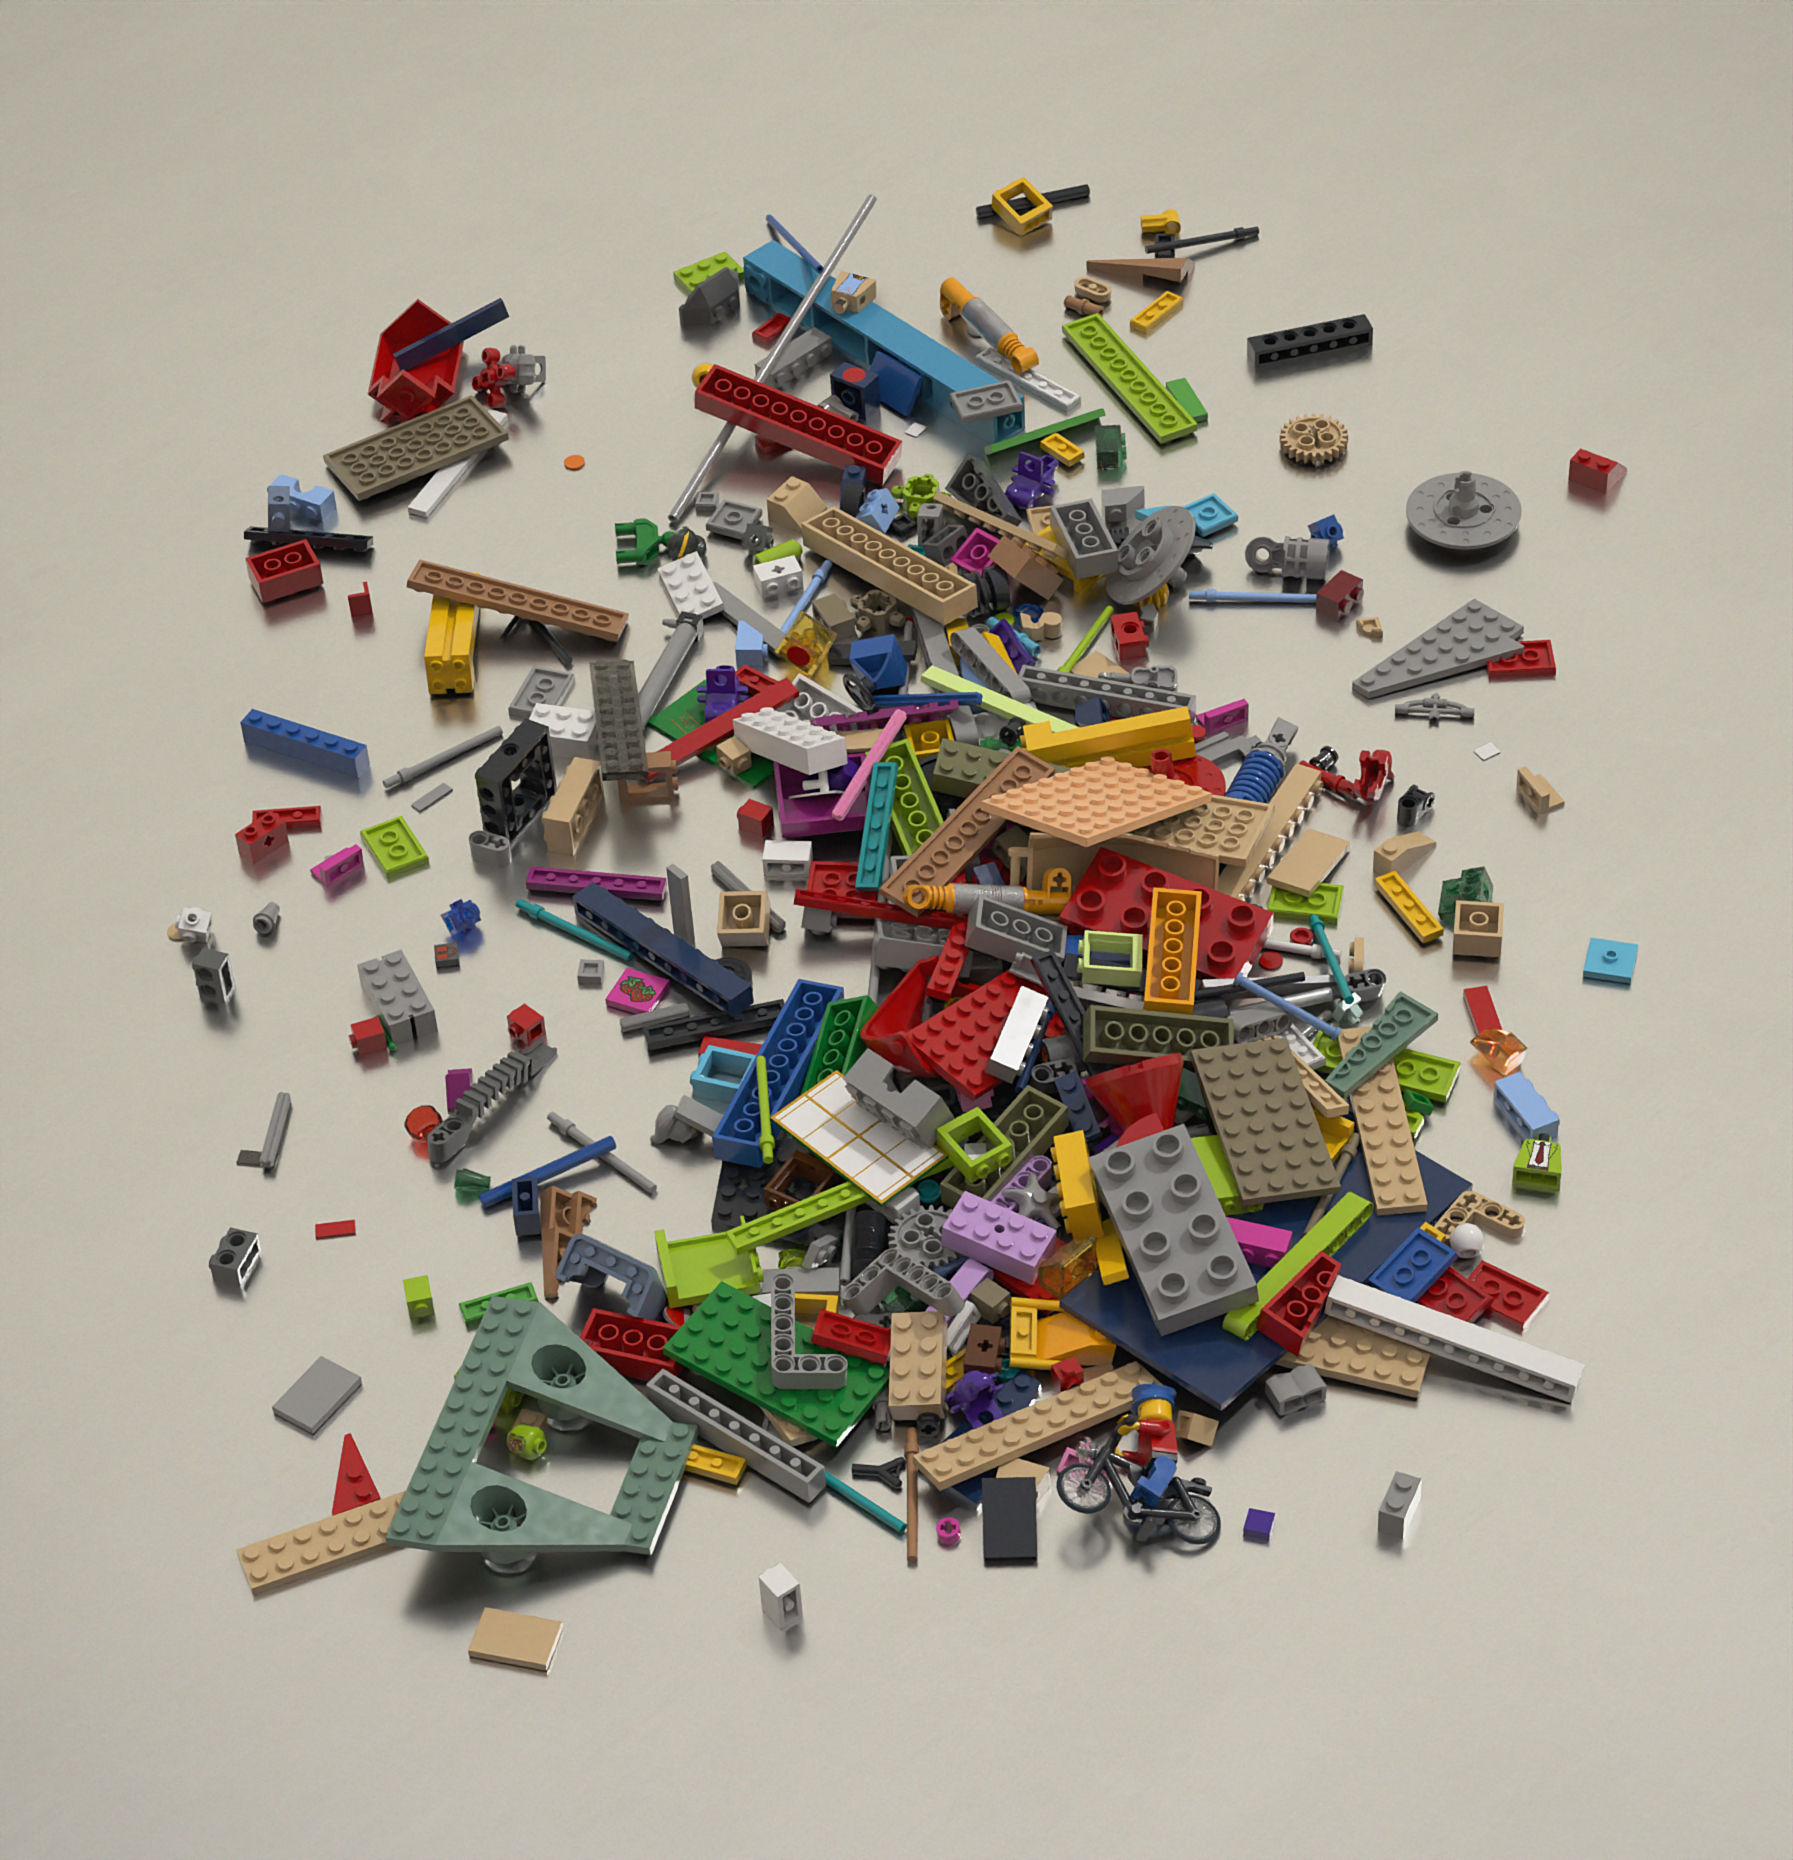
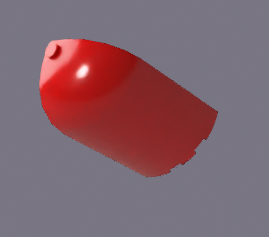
(898, 1014)

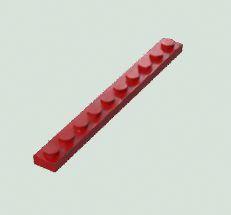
(954, 953)

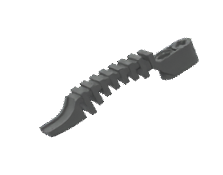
(454, 1131)

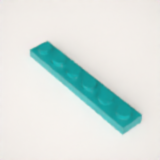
(876, 826)

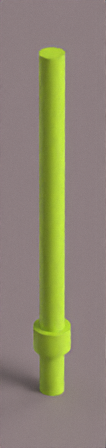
(1072, 660)
(766, 1140)

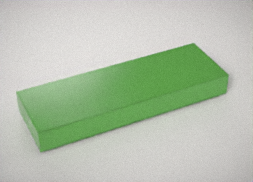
(1186, 397)
(474, 1309)

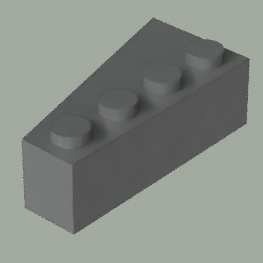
(978, 488)

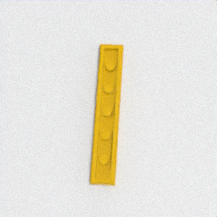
(1110, 1255)

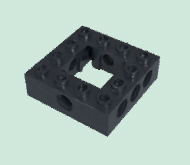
(524, 757)

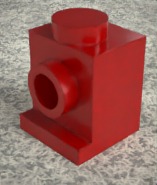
(1066, 1374)

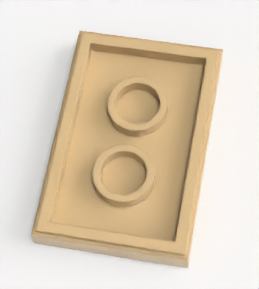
(515, 1638)

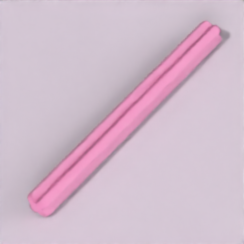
(866, 767)

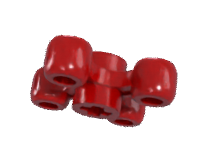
(493, 378)

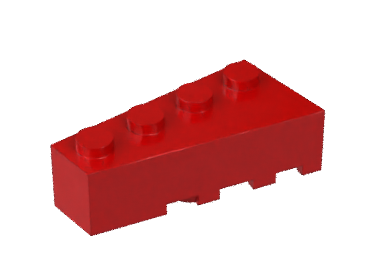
(1297, 1306)

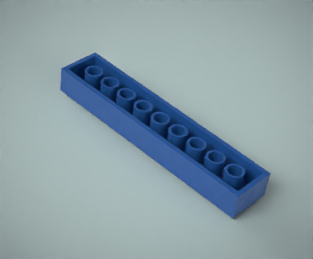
(788, 1058)

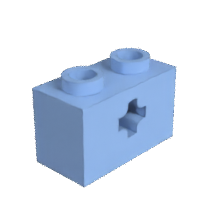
(878, 510)

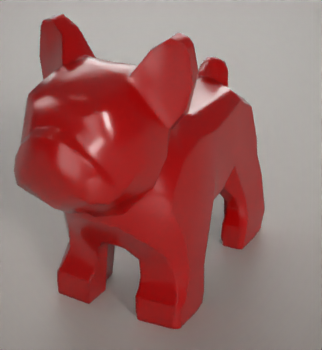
(1374, 772)

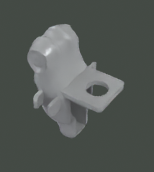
(524, 367)

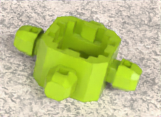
(910, 493)

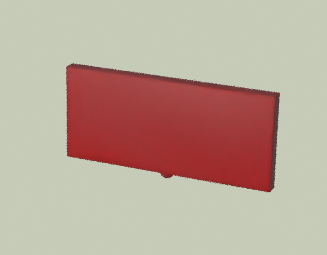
(335, 1229)

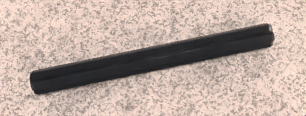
(1024, 202)

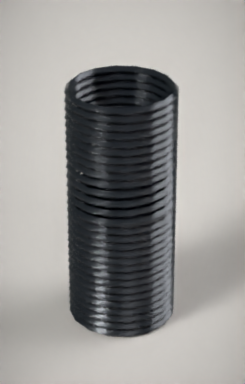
(867, 1240)

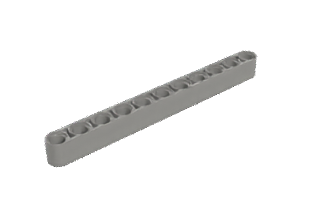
(939, 655)

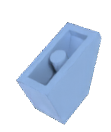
(749, 646)

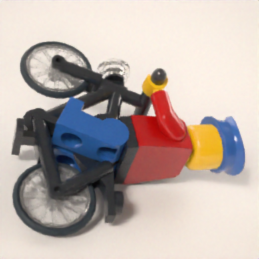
(1149, 1471)

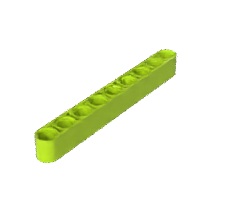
(1325, 1236)

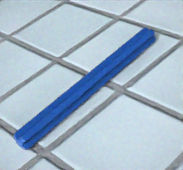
(892, 701)
(551, 1169)

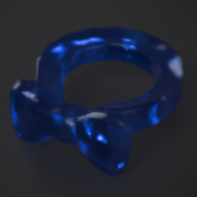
(1017, 610)

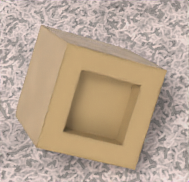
(1195, 1427)

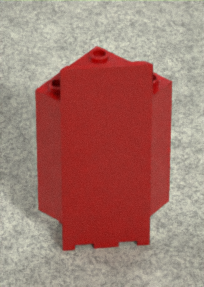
(422, 387)

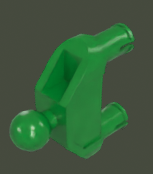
(647, 541)

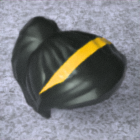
(685, 543)

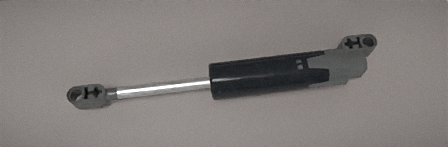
(1061, 1058)

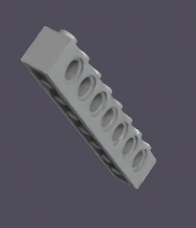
(1121, 698)

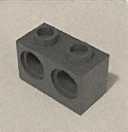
(945, 544)
(213, 975)
(235, 1256)

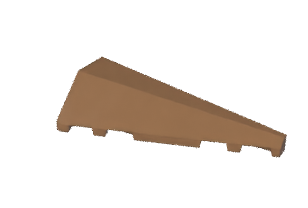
(1166, 268)
(561, 1219)

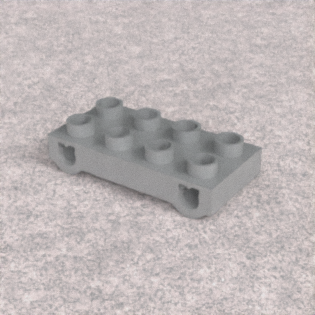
(1173, 1230)

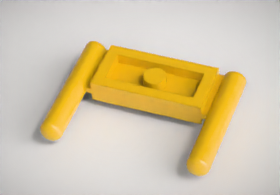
(1024, 1332)

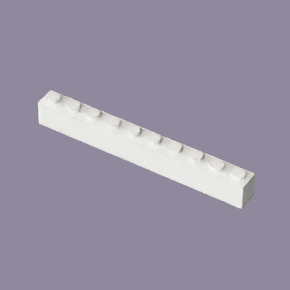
(1454, 1339)

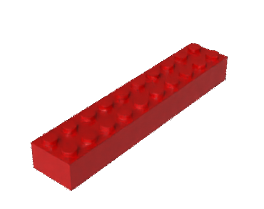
(797, 423)

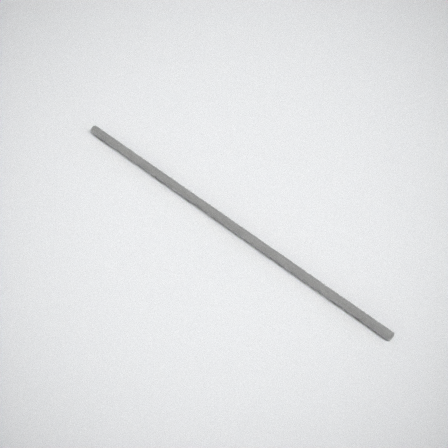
(775, 353)

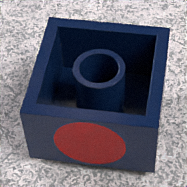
(856, 389)

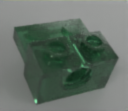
(1472, 886)

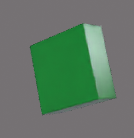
(1417, 1102)

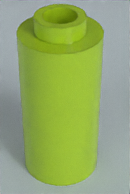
(780, 551)

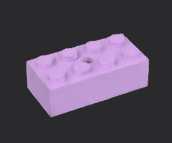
(998, 1237)

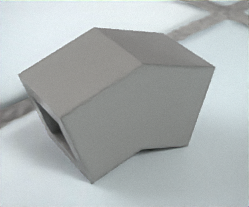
(1149, 616)

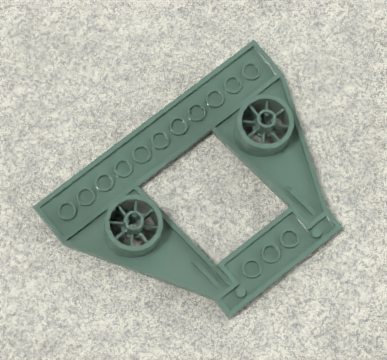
(476, 1509)

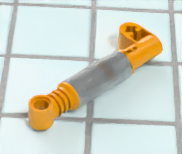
(957, 301)
(961, 897)

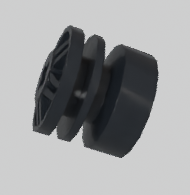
(991, 589)

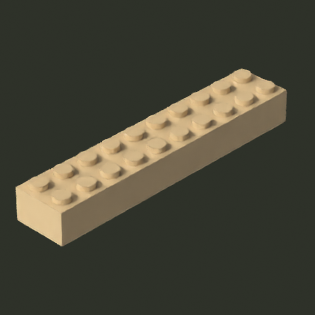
(889, 565)

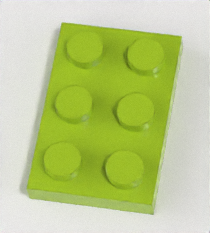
(698, 272)

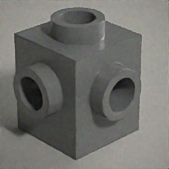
(757, 538)

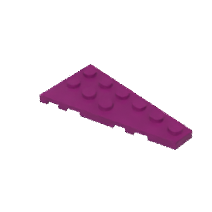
(878, 720)

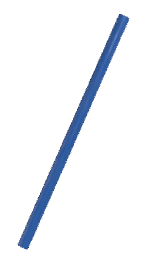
(795, 244)

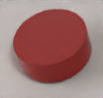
(1302, 936)

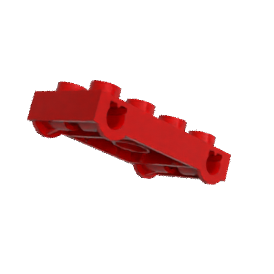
(1118, 899)

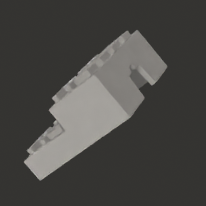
(912, 1113)

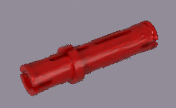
(1337, 783)

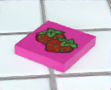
(637, 991)

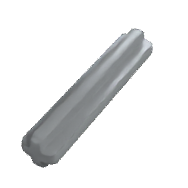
(654, 1017)

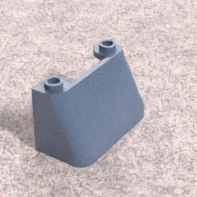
(593, 1261)

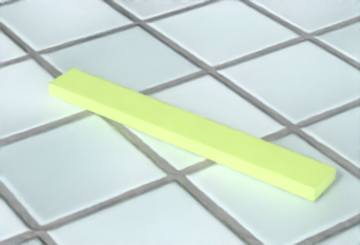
(991, 700)

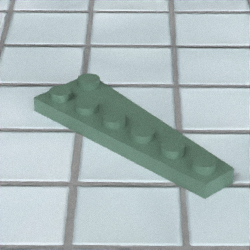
(1395, 1030)

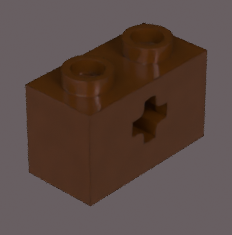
(984, 1349)

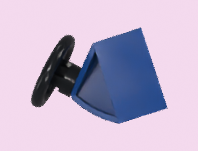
(877, 666)

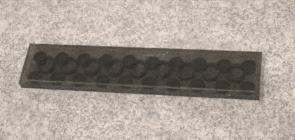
(618, 720)

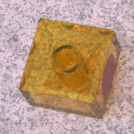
(806, 643)

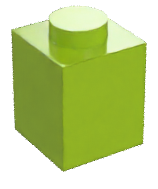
(418, 1296)

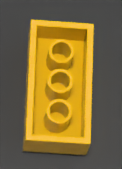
(1076, 1186)

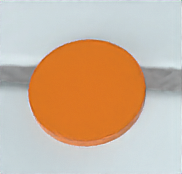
(574, 462)

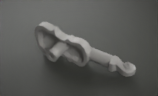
(1160, 677)

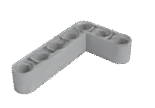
(897, 1269)
(793, 1369)

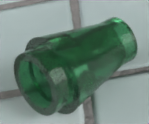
(471, 1181)

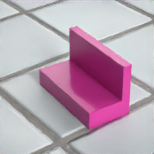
(1224, 716)
(338, 865)

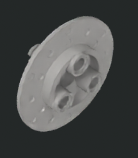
(1463, 510)
(1152, 555)

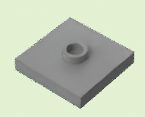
(732, 518)

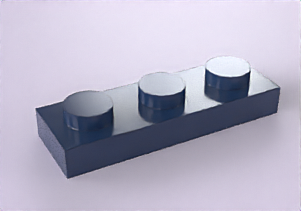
(1079, 1107)

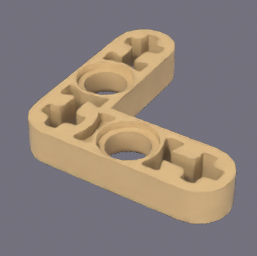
(1476, 1211)

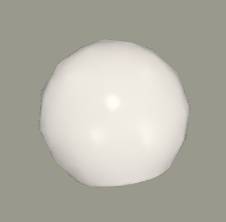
(1468, 1239)

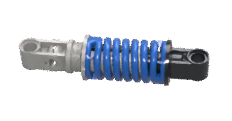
(1263, 765)

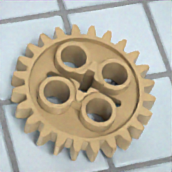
(1300, 442)

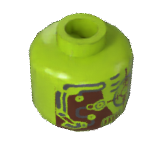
(526, 1441)

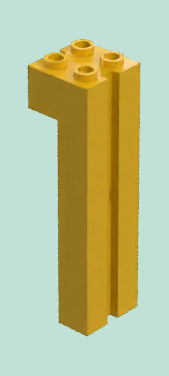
(450, 646)
(1125, 740)

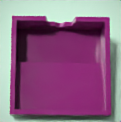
(814, 814)

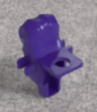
(1032, 480)
(721, 691)
(973, 1396)

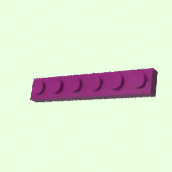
(617, 884)

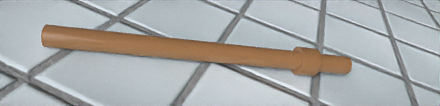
(911, 1449)

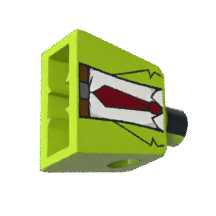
(1538, 1163)

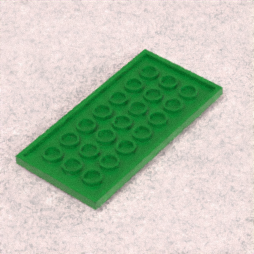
(732, 1346)

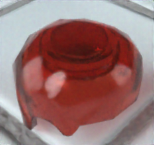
(422, 1122)

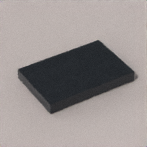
(1009, 1518)

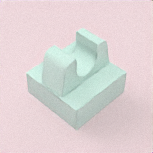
(1349, 1013)

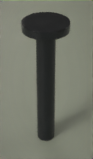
(509, 628)

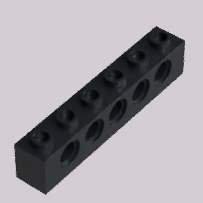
(1309, 341)

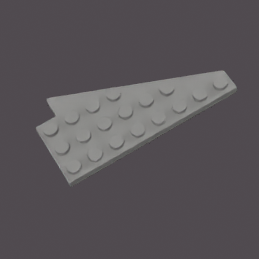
(1451, 646)

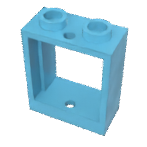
(713, 1088)

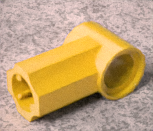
(1161, 222)

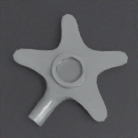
(1035, 1201)

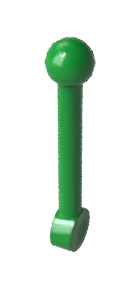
(391, 1045)

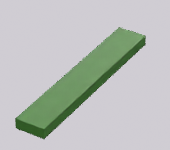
(1044, 431)

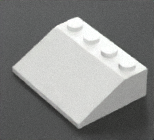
(815, 702)

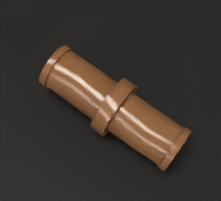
(1082, 306)

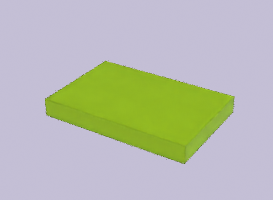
(394, 846)
(1323, 902)

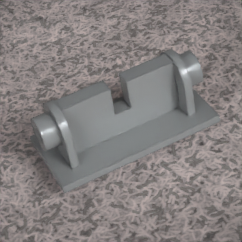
(1023, 968)

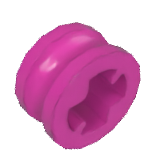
(955, 1533)

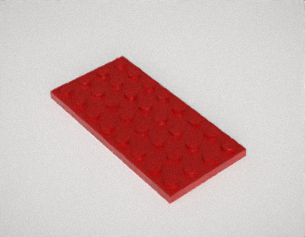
(964, 1035)

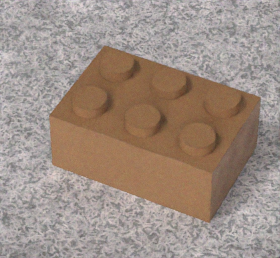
(1026, 566)

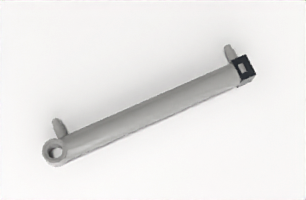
(688, 629)

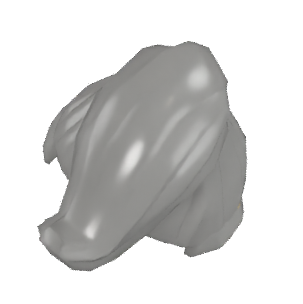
(670, 1127)

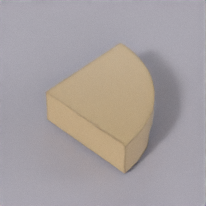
(1370, 626)

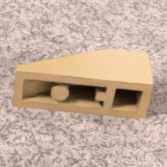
(1401, 852)

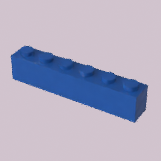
(305, 743)

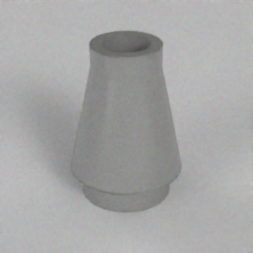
(266, 919)

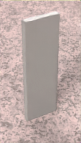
(431, 797)

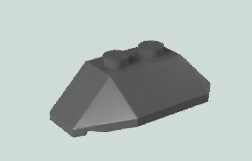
(711, 299)

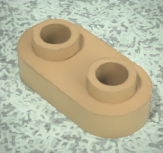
(1092, 289)
(1357, 950)

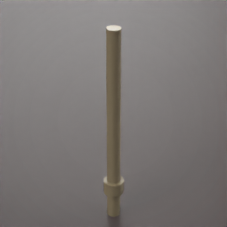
(1347, 1155)

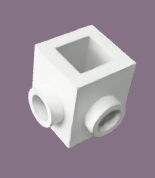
(194, 924)

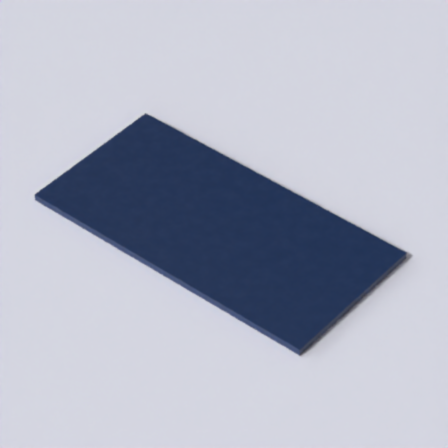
(1217, 1362)

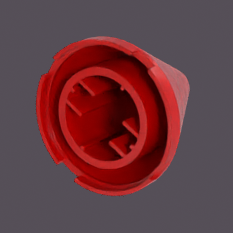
(1140, 1090)

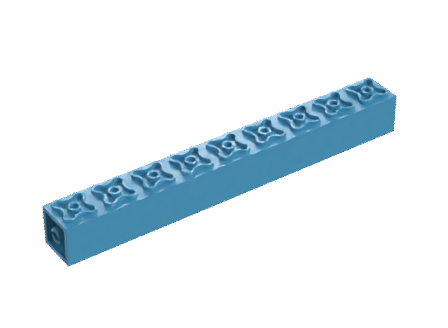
(784, 280)

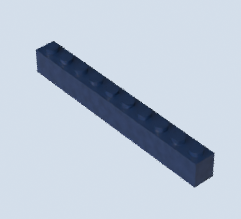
(663, 949)

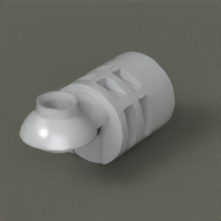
(1294, 557)

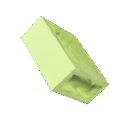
(1112, 943)

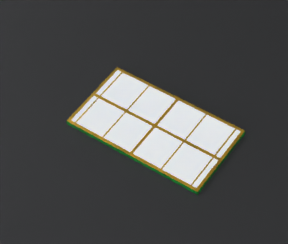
(855, 1141)

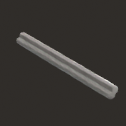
(736, 884)

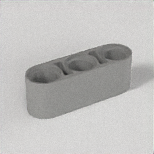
(1260, 1023)

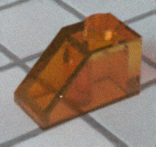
(1500, 1049)

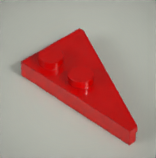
(354, 1481)

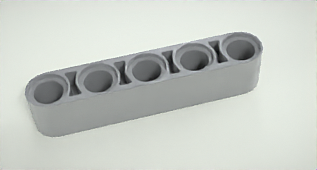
(989, 665)

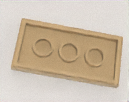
(1308, 862)

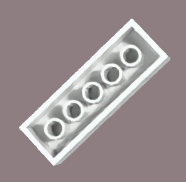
(790, 741)

